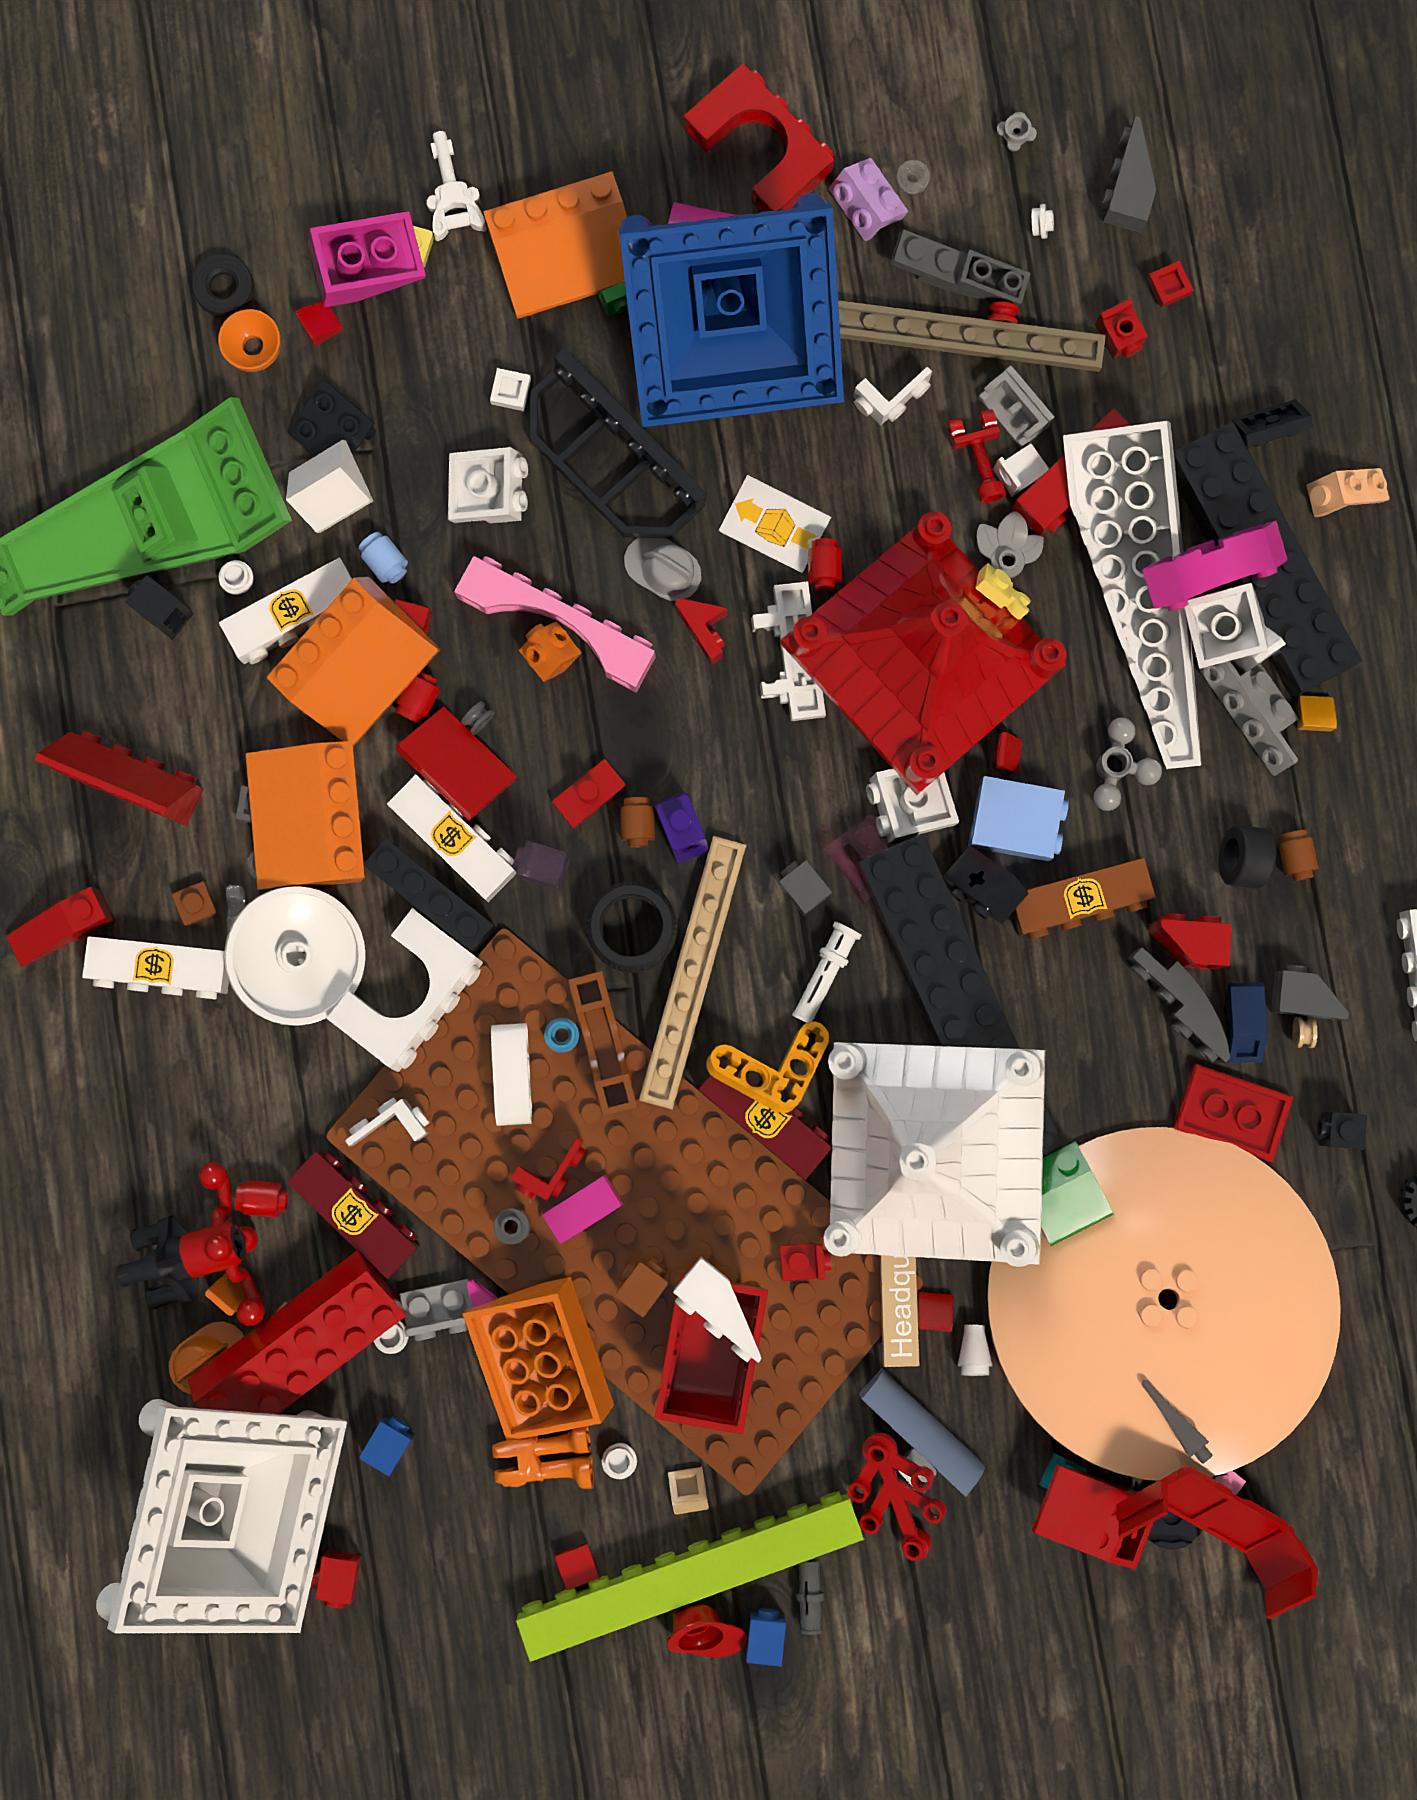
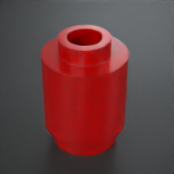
(825, 564)
(418, 698)
(261, 1198)

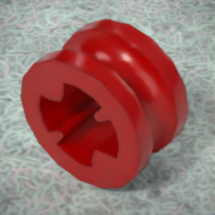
(1003, 312)

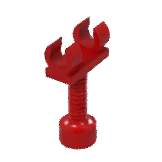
(990, 489)

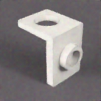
(1020, 469)

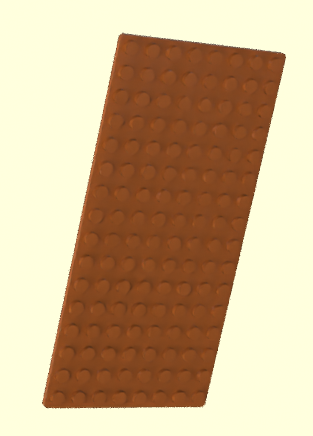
(687, 1190)

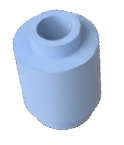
(383, 558)

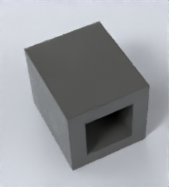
(803, 886)

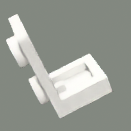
(872, 403)
(412, 1119)

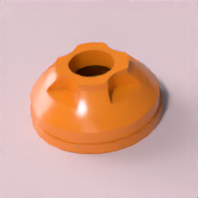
(242, 327)

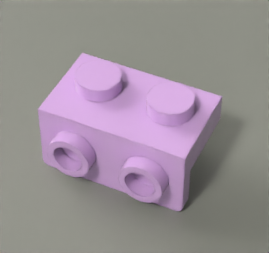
(867, 198)

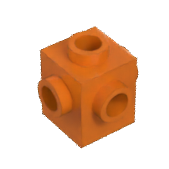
(549, 650)

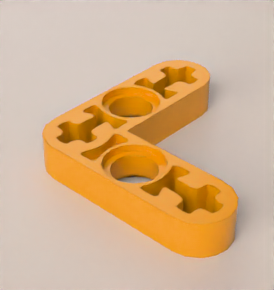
(773, 1081)

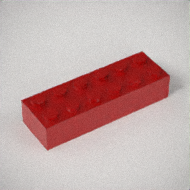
(300, 1342)

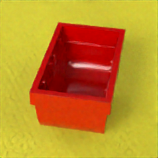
(702, 1375)

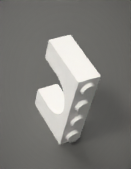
(449, 971)

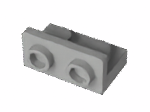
(436, 1309)

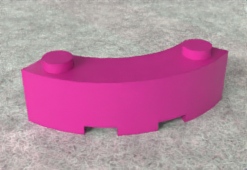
(1207, 566)

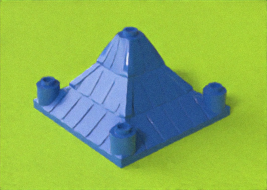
(734, 313)

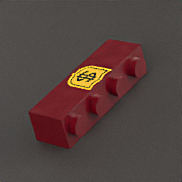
(779, 1132)
(354, 1213)

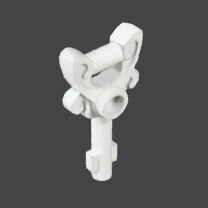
(452, 194)

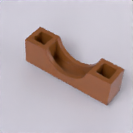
(603, 1043)

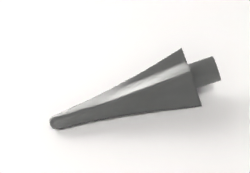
(1188, 1436)

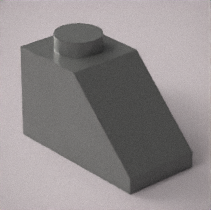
(1305, 995)

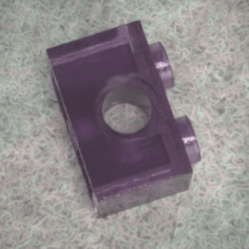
(541, 865)

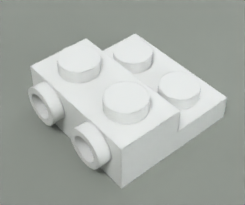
(487, 485)
(908, 814)

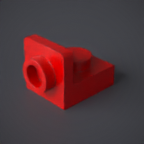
(804, 1261)

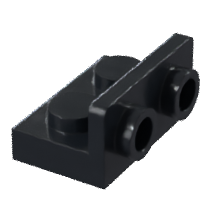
(1273, 423)

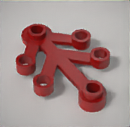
(896, 1492)

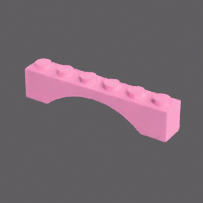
(495, 591)

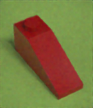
(60, 925)

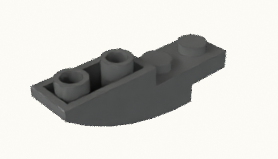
(959, 272)
(1194, 1012)

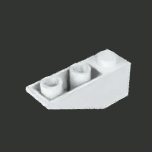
(712, 1296)

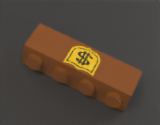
(1083, 897)

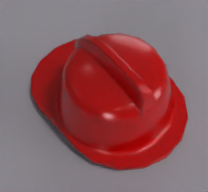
(702, 1633)

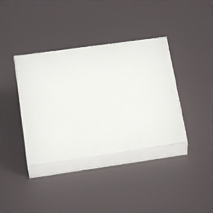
(327, 488)
(1226, 625)

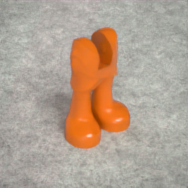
(532, 1469)

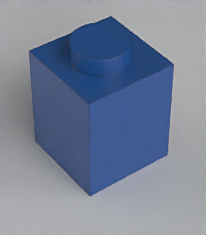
(387, 1445)
(765, 1637)

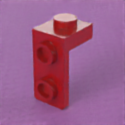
(530, 1184)

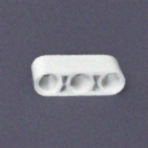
(511, 1074)

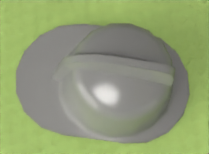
(663, 568)

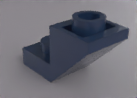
(1247, 1020)

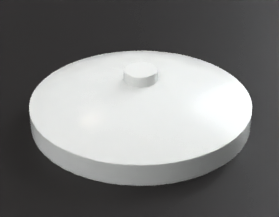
(294, 955)

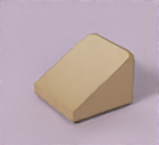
(688, 1490)

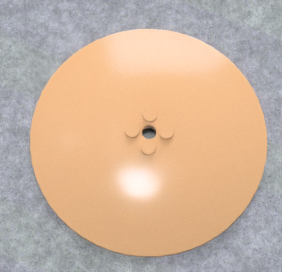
(1232, 1356)

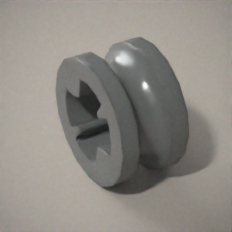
(477, 717)

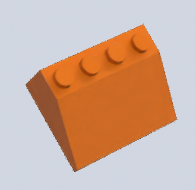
(559, 244)
(353, 661)
(305, 816)
(539, 1360)

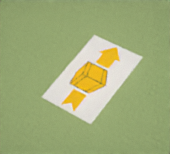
(774, 523)

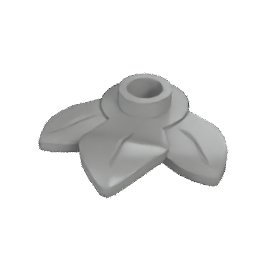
(1009, 540)

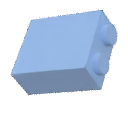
(1018, 819)

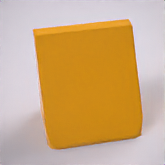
(1316, 713)

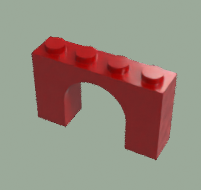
(746, 100)

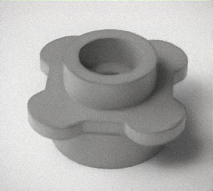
(1020, 122)

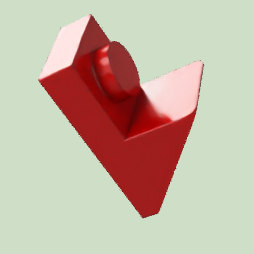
(698, 618)

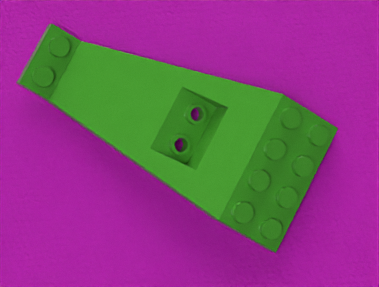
(198, 490)

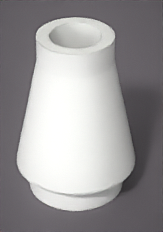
(974, 1352)

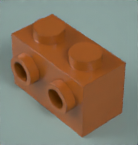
(642, 1284)

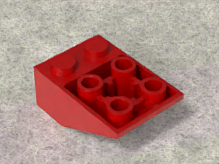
(1082, 1515)

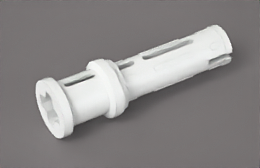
(833, 958)

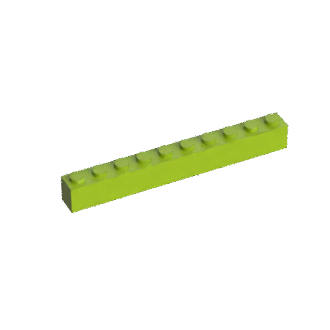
(688, 1576)

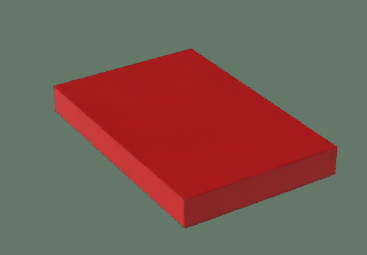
(456, 763)
(1233, 1111)

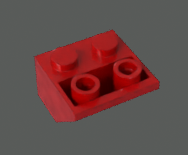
(1194, 943)

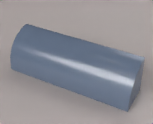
(923, 1431)

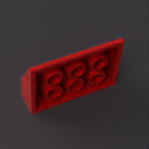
(123, 776)

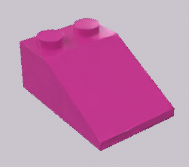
(364, 257)

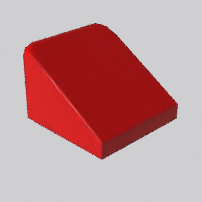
(319, 322)
(1007, 753)
(935, 1311)

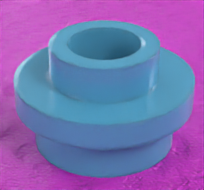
(553, 1027)

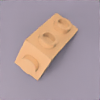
(1346, 489)

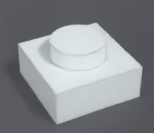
(510, 389)

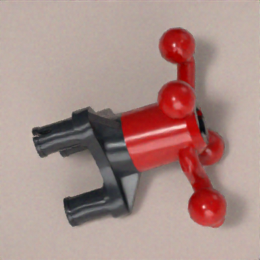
(187, 1256)

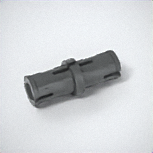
(810, 1597)

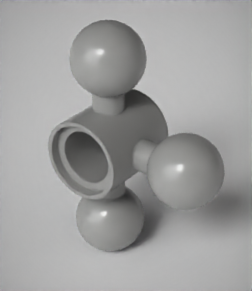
(1146, 771)

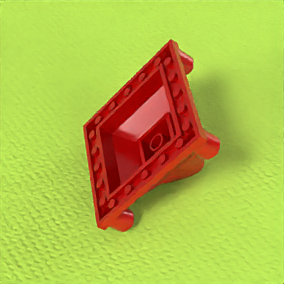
(922, 654)

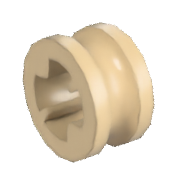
(1304, 1032)

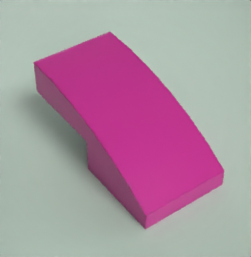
(582, 1209)

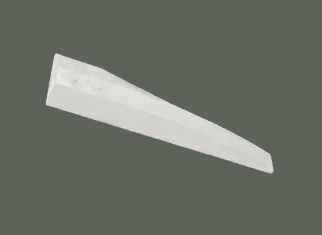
(1129, 519)

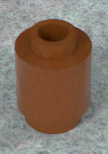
(637, 821)
(1298, 855)

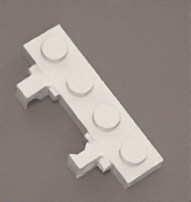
(795, 685)

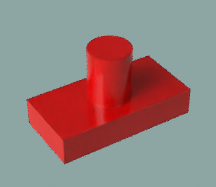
(589, 793)

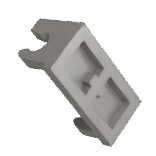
(1016, 407)

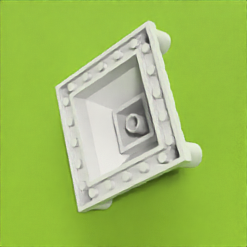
(937, 1152)
(225, 1522)

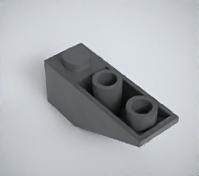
(1134, 183)

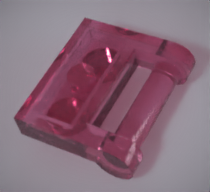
(866, 842)

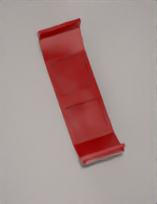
(1262, 1536)

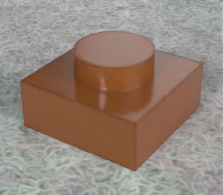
(195, 903)

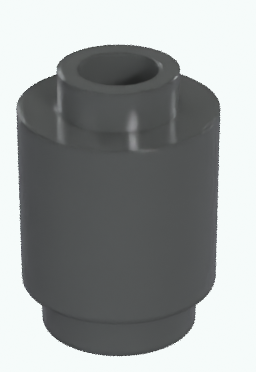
(519, 1216)

